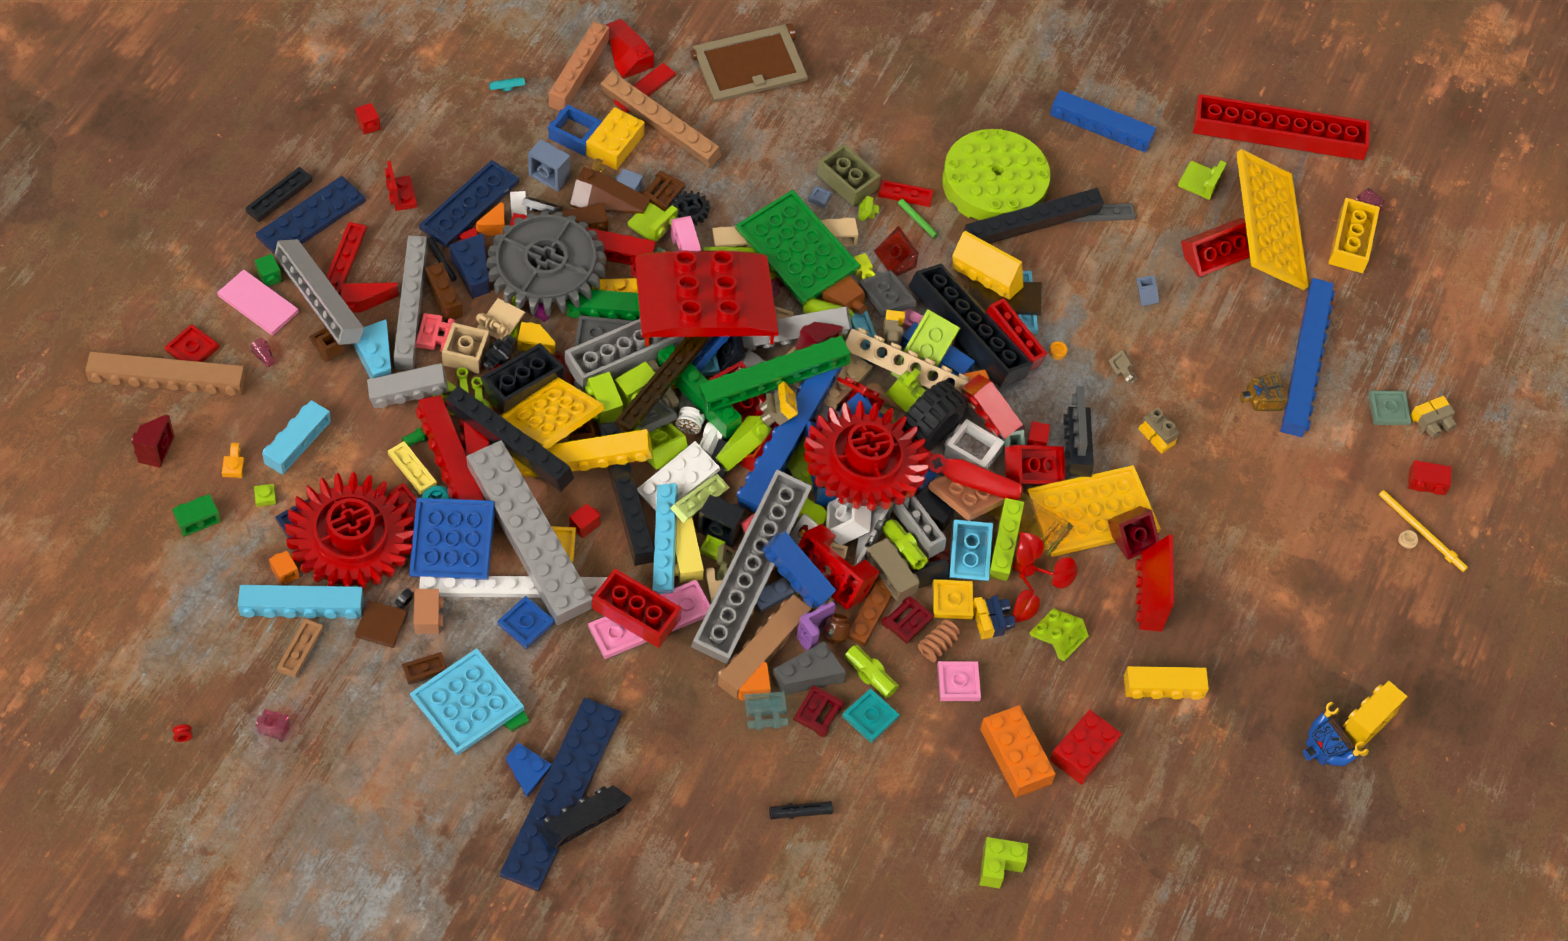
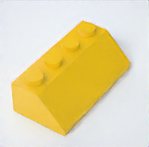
(988, 265)

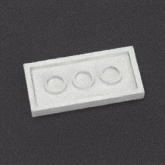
(687, 470)

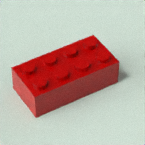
(636, 608)

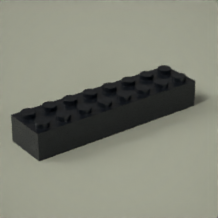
(979, 332)

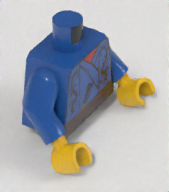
(1329, 742)

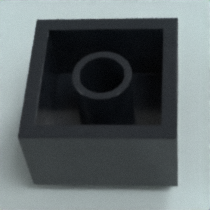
(721, 520)

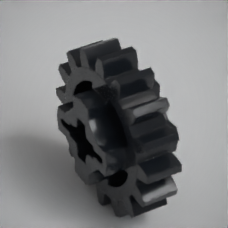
(692, 205)
(498, 352)

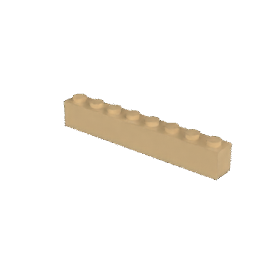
(843, 229)

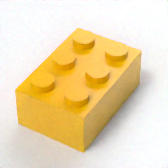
(615, 138)
(1374, 713)

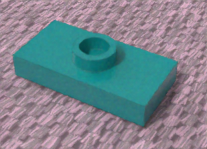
(506, 84)

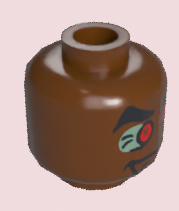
(836, 628)

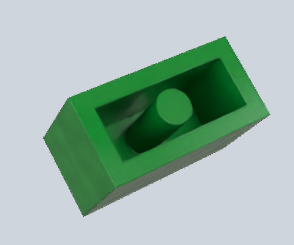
(196, 515)

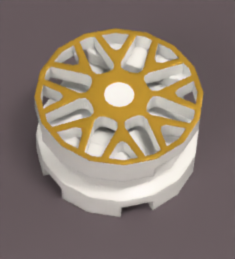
(690, 419)

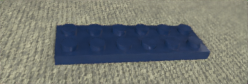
(469, 203)
(312, 214)

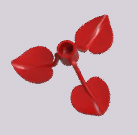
(1028, 550)

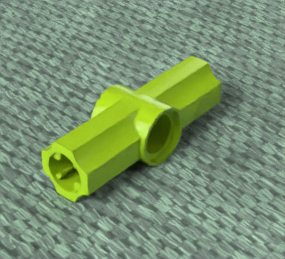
(905, 544)
(871, 671)

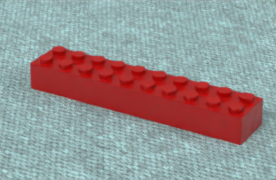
(1281, 127)

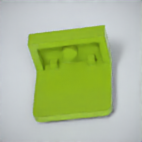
(653, 222)

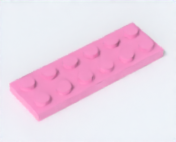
(615, 639)

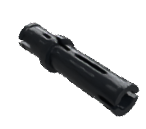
(798, 810)

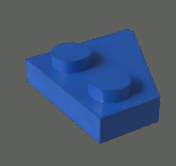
(527, 767)

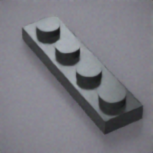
(1079, 426)

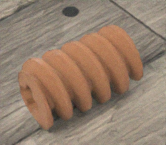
(939, 640)

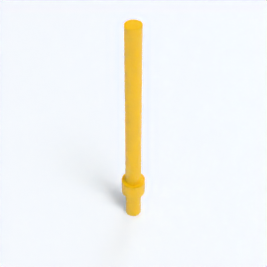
(1449, 555)

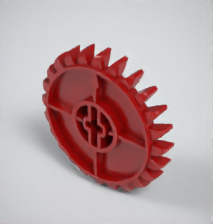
(865, 457)
(349, 532)

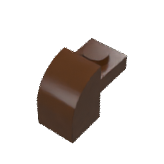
(326, 345)

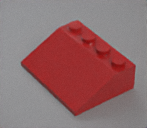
(1155, 585)

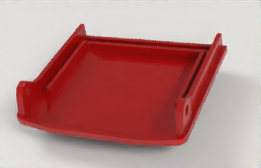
(705, 294)

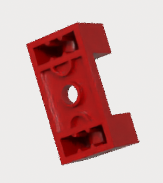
(850, 581)

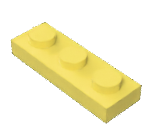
(412, 467)

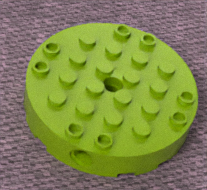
(994, 173)

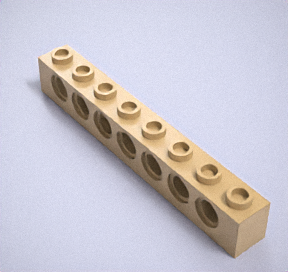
(854, 344)

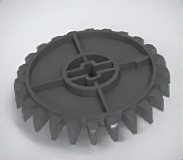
(546, 261)

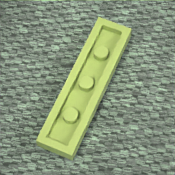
(694, 501)

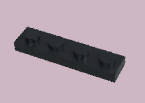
(279, 194)

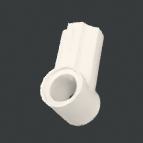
(710, 438)

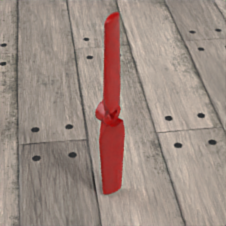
(975, 477)

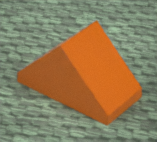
(492, 222)
(756, 683)

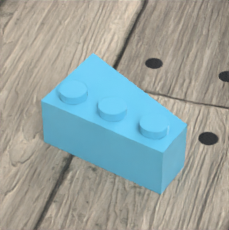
(374, 350)

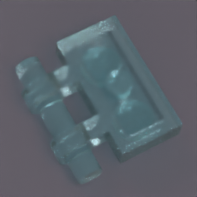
(765, 704)

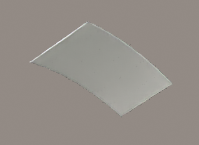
(517, 201)

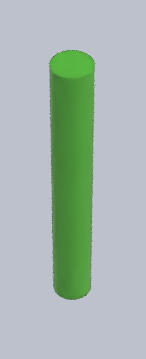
(918, 218)

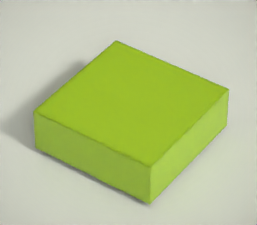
(710, 547)

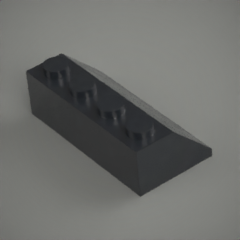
(521, 377)
(584, 816)

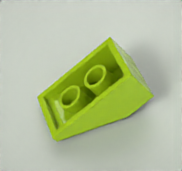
(666, 445)

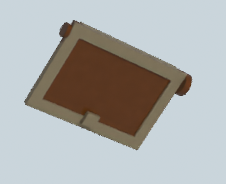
(750, 62)

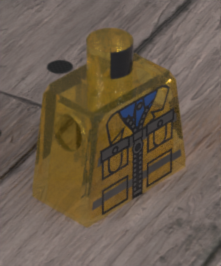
(1265, 393)

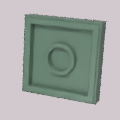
(1389, 407)

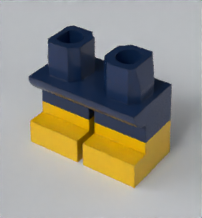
(990, 616)

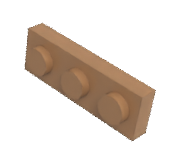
(300, 648)

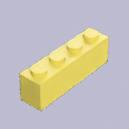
(687, 556)

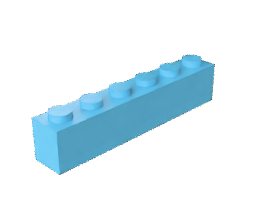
(300, 601)

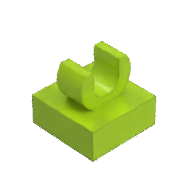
(867, 209)

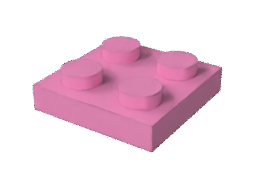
(958, 681)

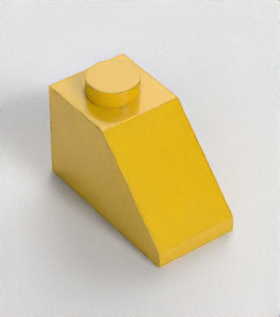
(533, 334)

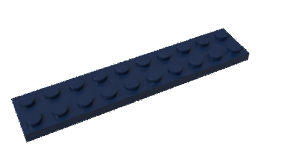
(563, 786)

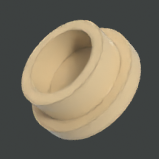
(1408, 539)

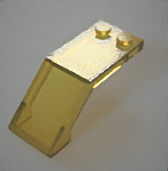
(1040, 522)

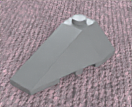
(878, 520)

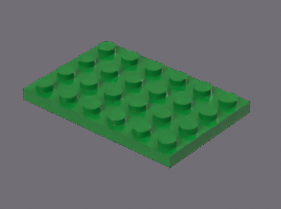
(797, 247)

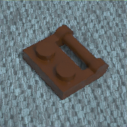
(666, 193)

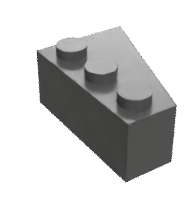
(810, 668)

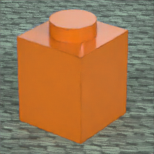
(284, 568)

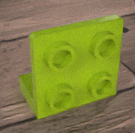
(1202, 179)
(1061, 630)

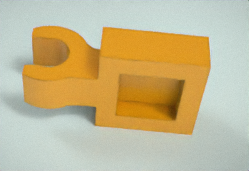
(233, 464)

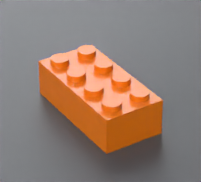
(1017, 751)

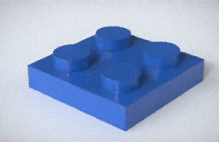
(525, 622)

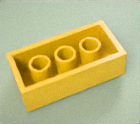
(1354, 235)

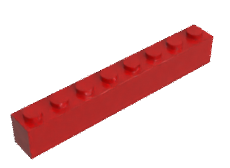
(617, 247)
(447, 449)

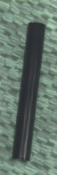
(436, 251)

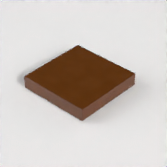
(381, 624)

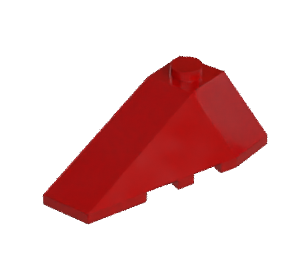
(629, 50)

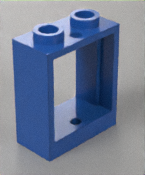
(567, 139)

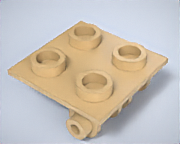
(500, 319)

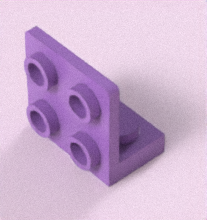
(811, 623)

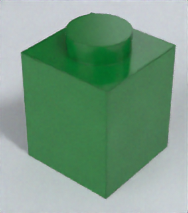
(268, 270)

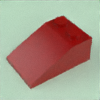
(1035, 464)

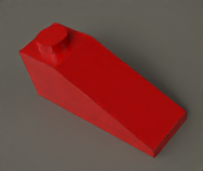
(367, 295)

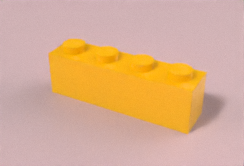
(1166, 682)

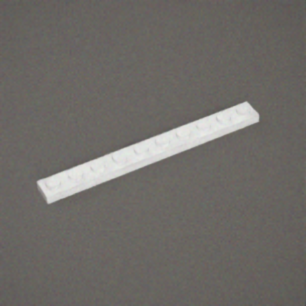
(496, 586)

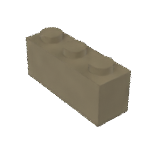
(893, 569)

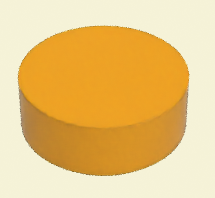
(1058, 350)

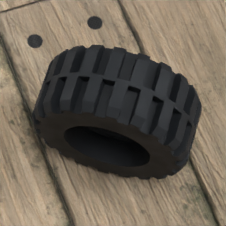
(936, 413)

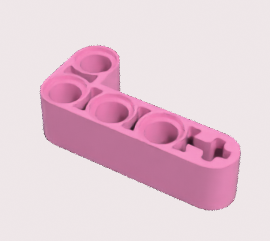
(684, 234)

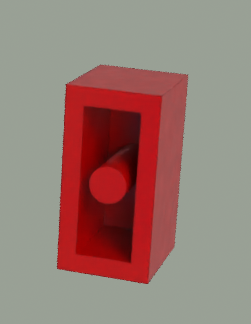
(1429, 477)

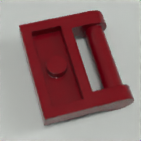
(911, 623)
(813, 707)

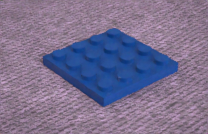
(452, 538)

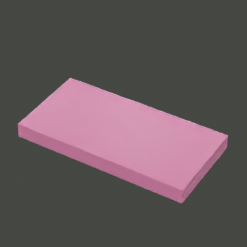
(258, 302)

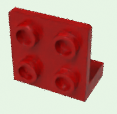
(400, 190)
(872, 395)

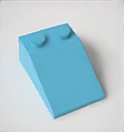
(970, 550)

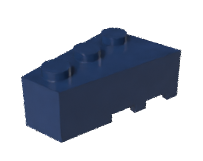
(470, 263)

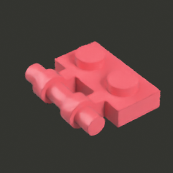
(429, 332)

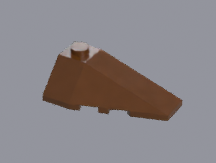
(597, 188)

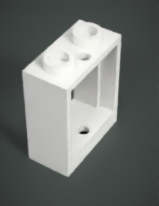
(954, 452)

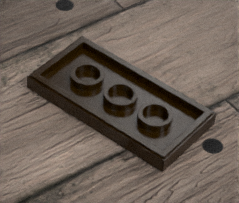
(1024, 302)

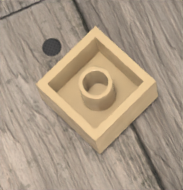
(465, 347)

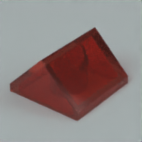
(897, 253)

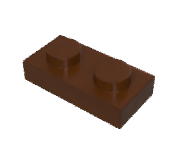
(424, 668)

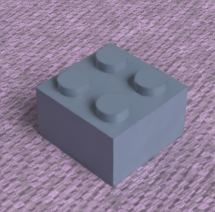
(549, 165)

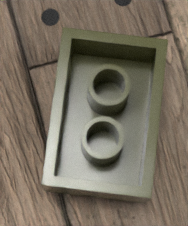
(848, 175)

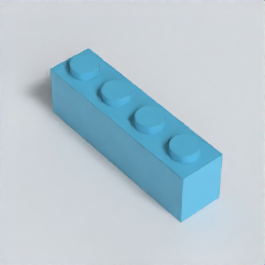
(296, 437)

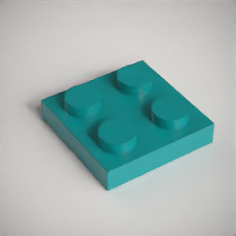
(870, 715)

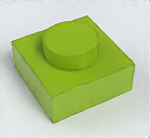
(265, 495)

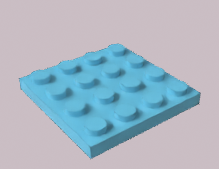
(467, 701)

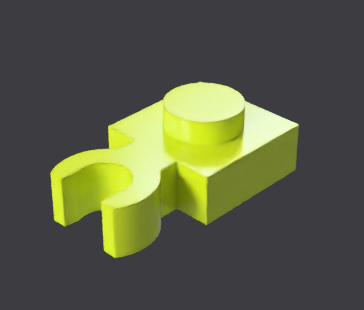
(866, 266)

